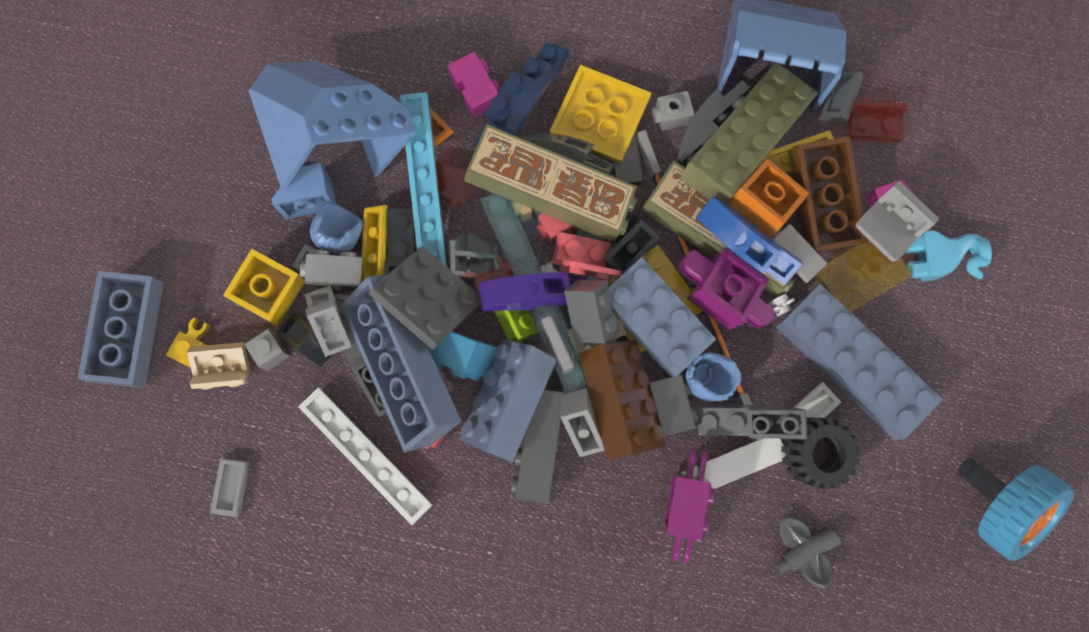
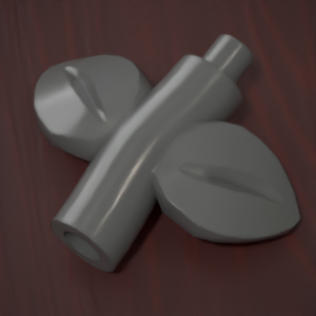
(807, 551)

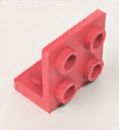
(582, 256)

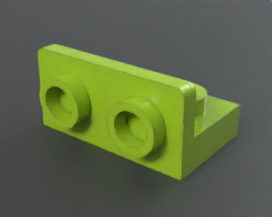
(517, 325)

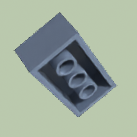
(658, 318)
(121, 329)
(507, 399)

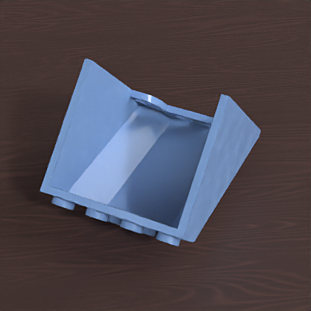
(321, 105)

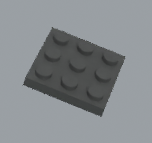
(426, 297)

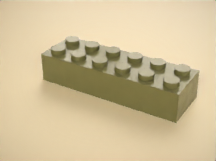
(749, 134)

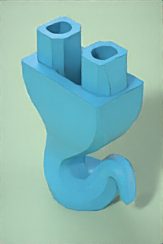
(941, 255)

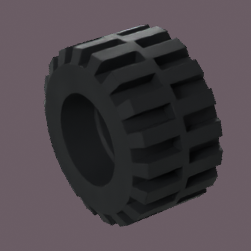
(840, 458)

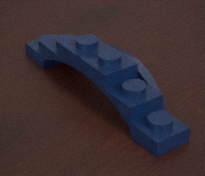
(524, 89)

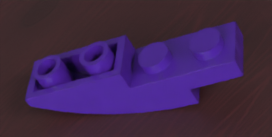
(526, 291)

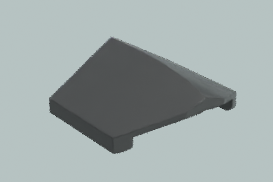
(471, 256)

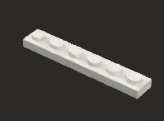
(365, 456)

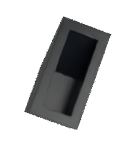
(303, 339)

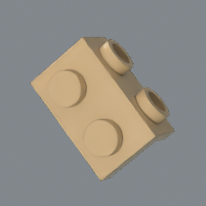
(218, 365)

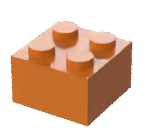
(768, 198)

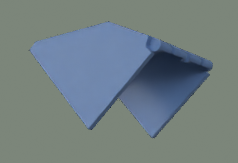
(783, 31)

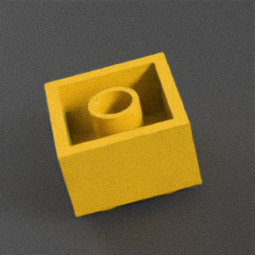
(264, 287)

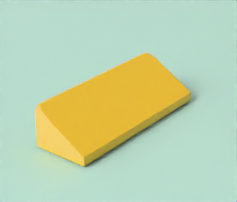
(374, 241)

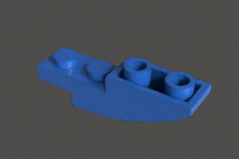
(747, 241)

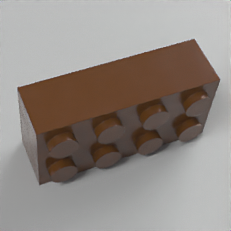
(834, 200)
(622, 399)

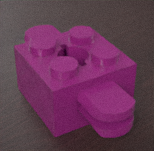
(733, 278)
(688, 506)

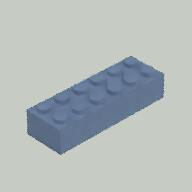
(859, 363)
(400, 370)

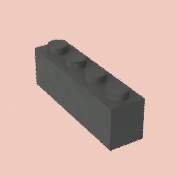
(539, 451)

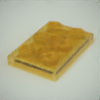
(861, 275)

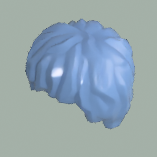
(335, 229)
(713, 377)

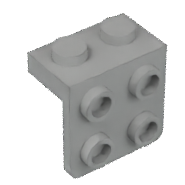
(896, 221)

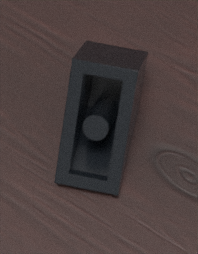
(632, 245)

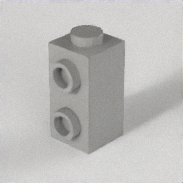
(331, 270)

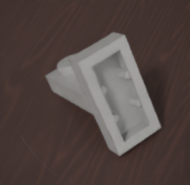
(326, 321)

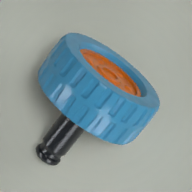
(1022, 510)

